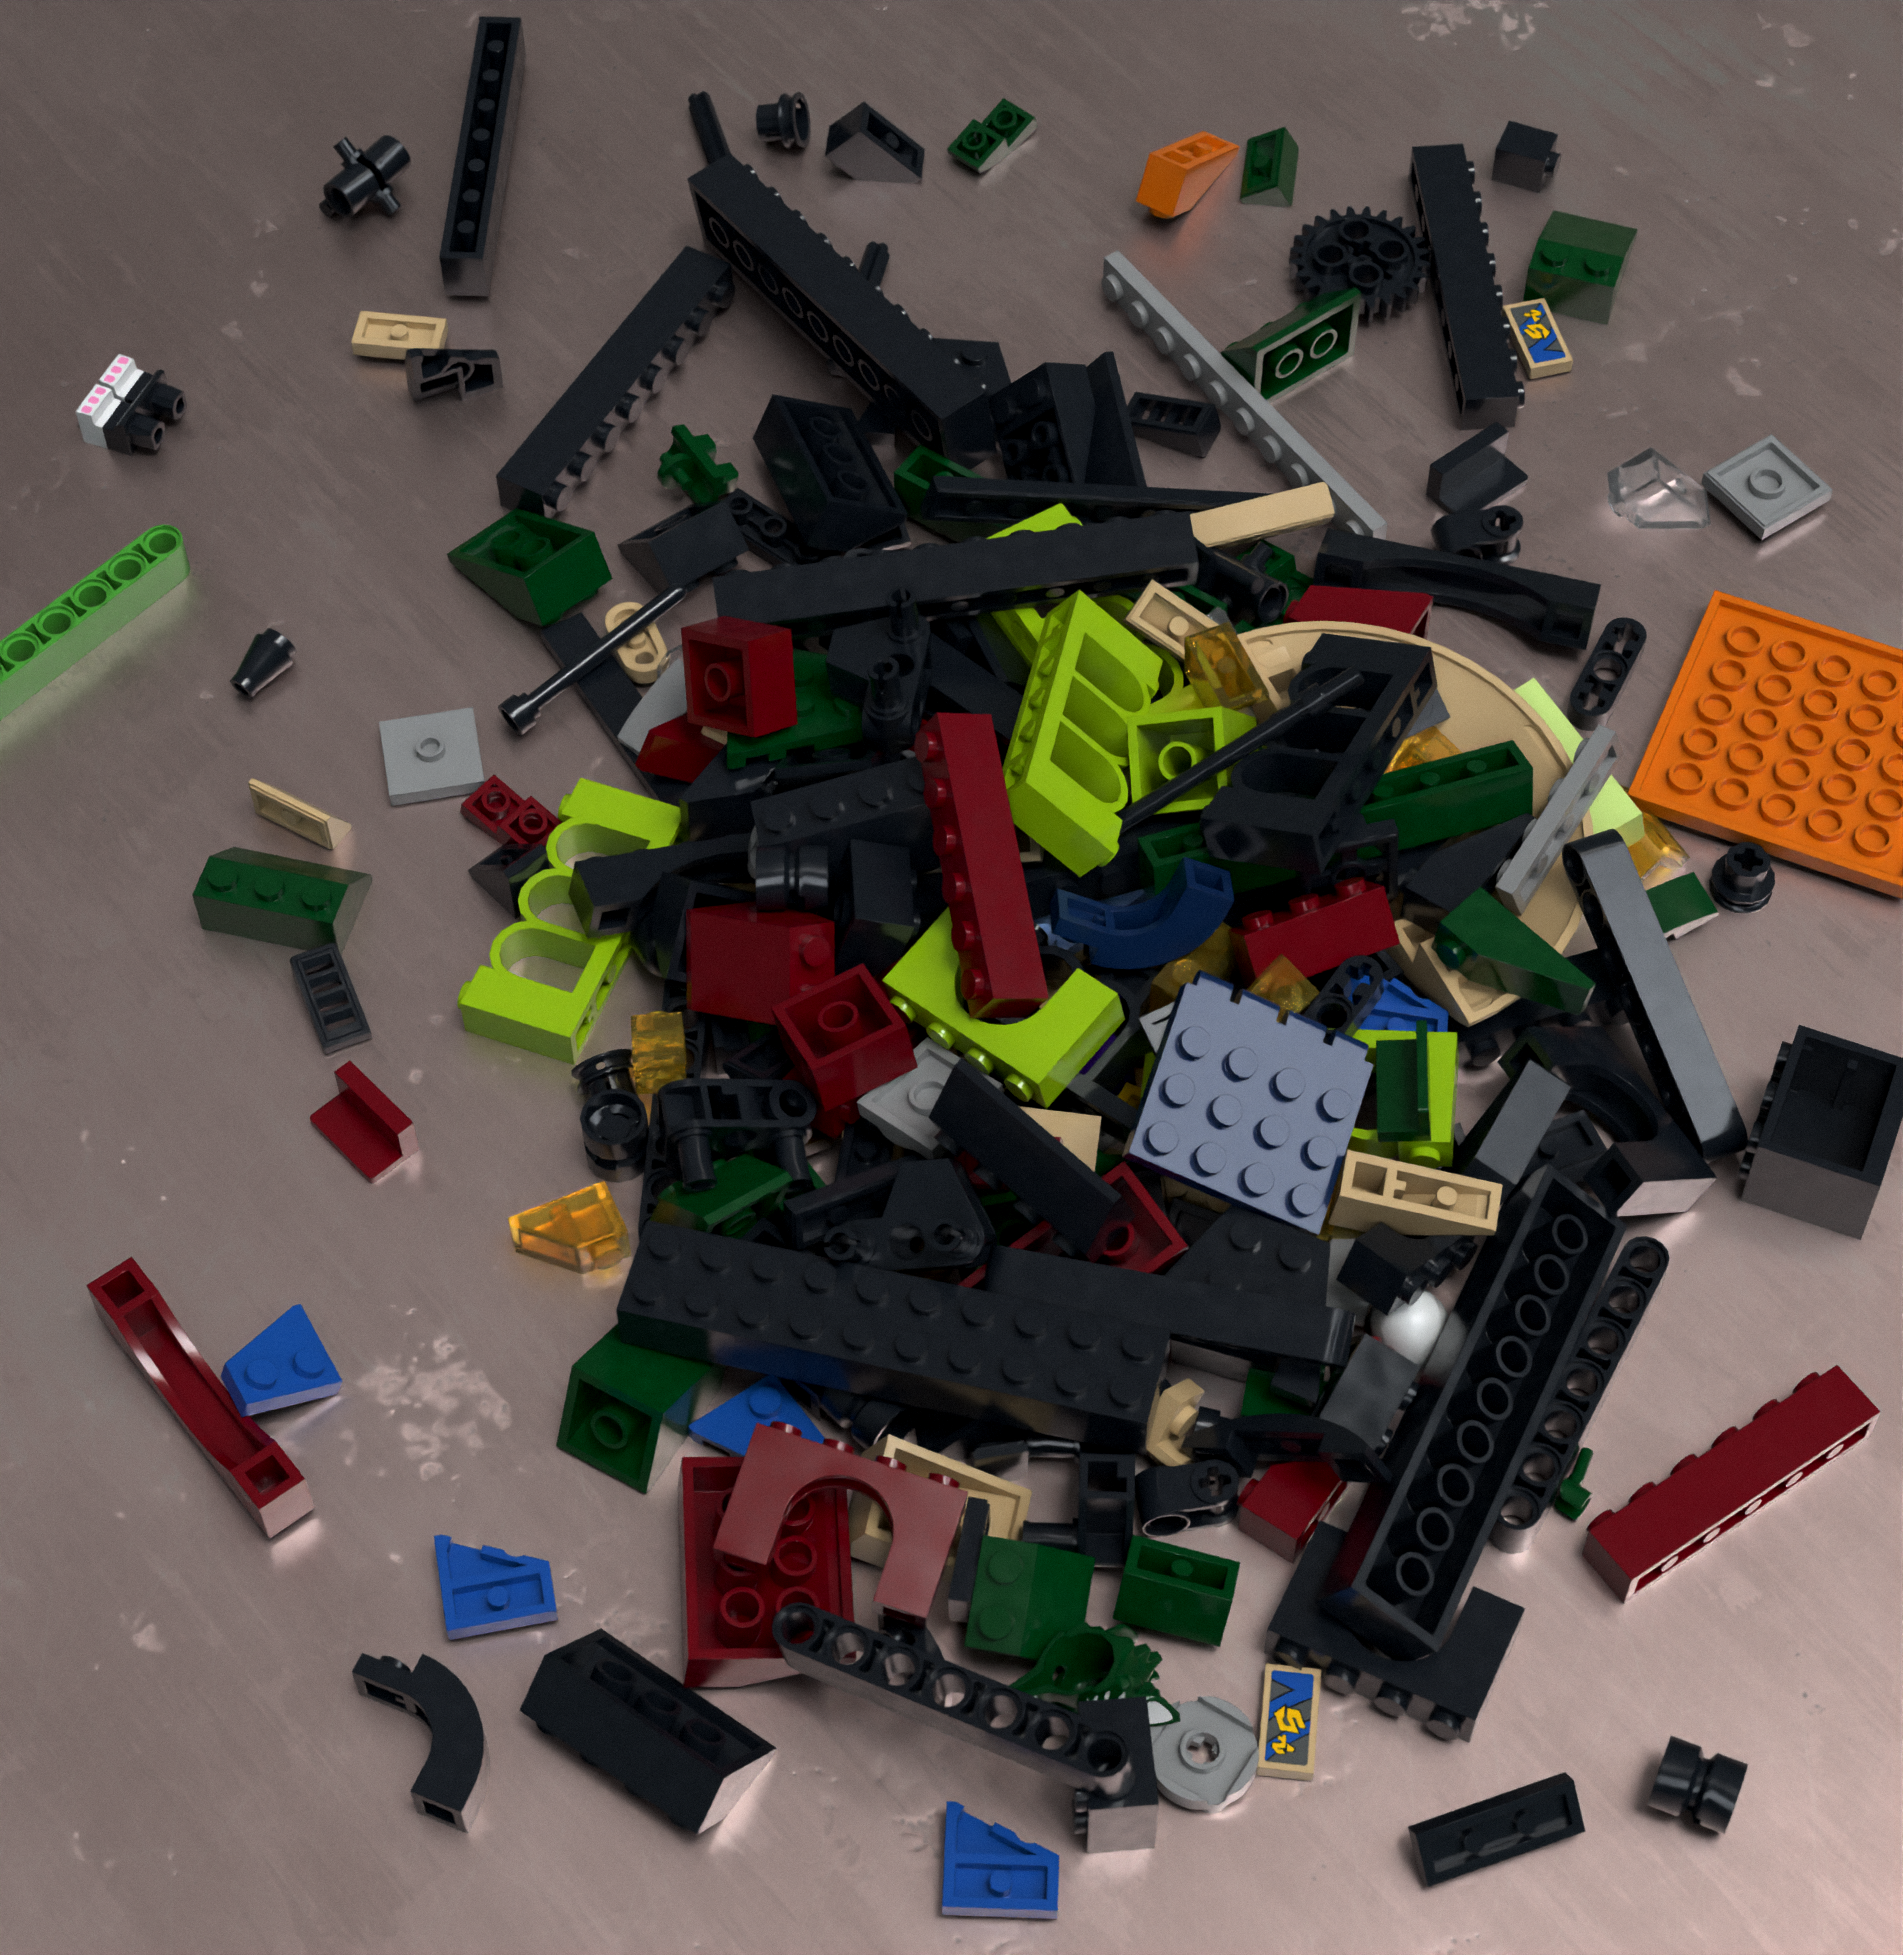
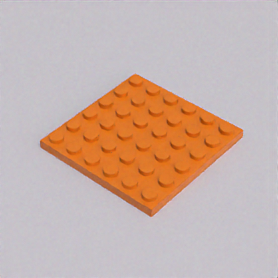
(1784, 743)

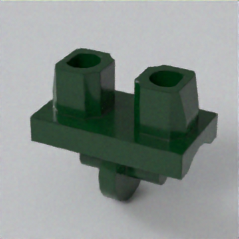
(692, 467)

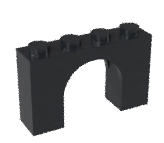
(1654, 1162)
(1440, 1690)

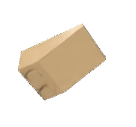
(870, 1529)

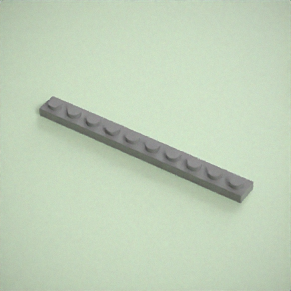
(1234, 395)

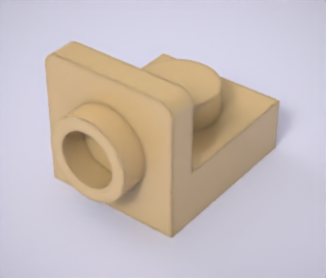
(1172, 1420)

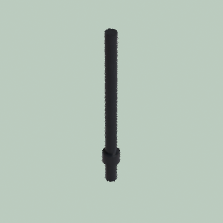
(1313, 701)

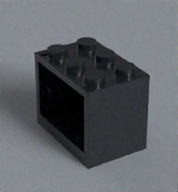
(1824, 1132)

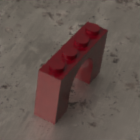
(786, 1469)

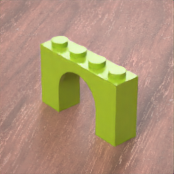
(1032, 1055)

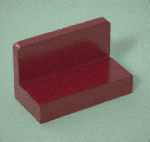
(365, 1125)

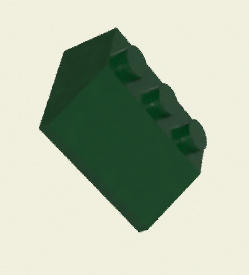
(1298, 344)
(279, 899)

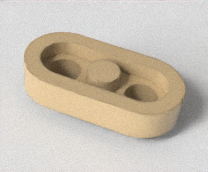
(643, 652)

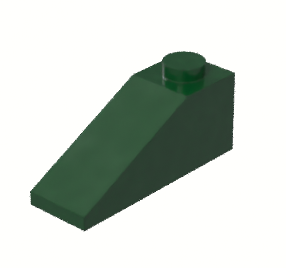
(1505, 954)

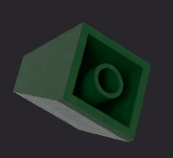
(633, 1407)

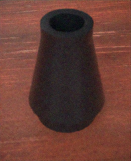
(264, 661)

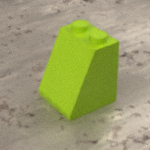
(1173, 742)

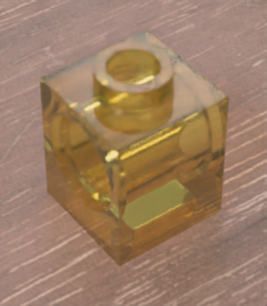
(658, 1050)

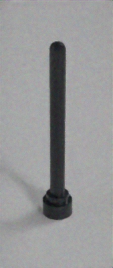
(524, 709)

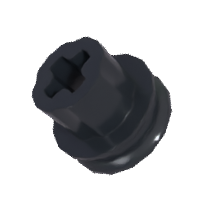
(785, 121)
(1740, 889)
(617, 1069)

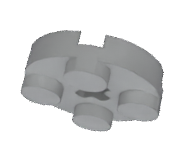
(1211, 1784)

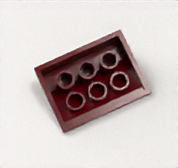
(732, 1610)

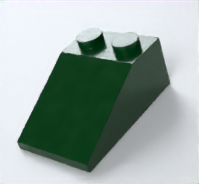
(1579, 266)
(534, 565)

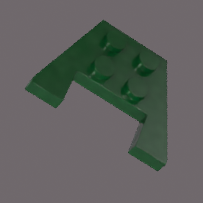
(821, 718)

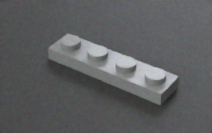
(1565, 809)

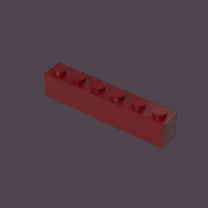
(980, 866)
(1729, 1482)

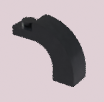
(459, 1761)

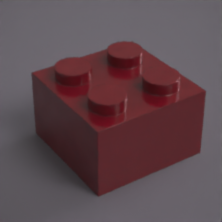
(739, 676)
(844, 1037)

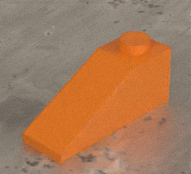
(1183, 173)

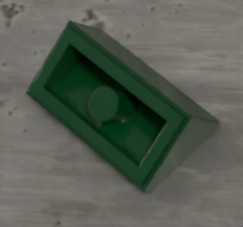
(1270, 169)

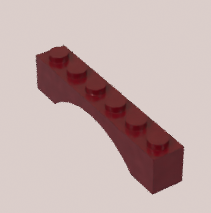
(164, 1354)

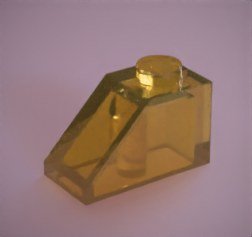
(1222, 669)
(574, 1231)

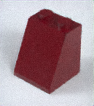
(1384, 608)
(754, 958)

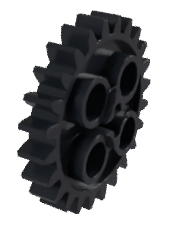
(1361, 253)

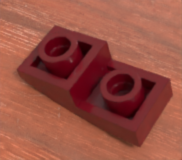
(507, 815)

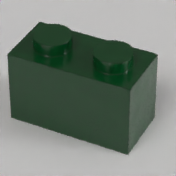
(1176, 1590)

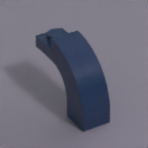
(1152, 930)

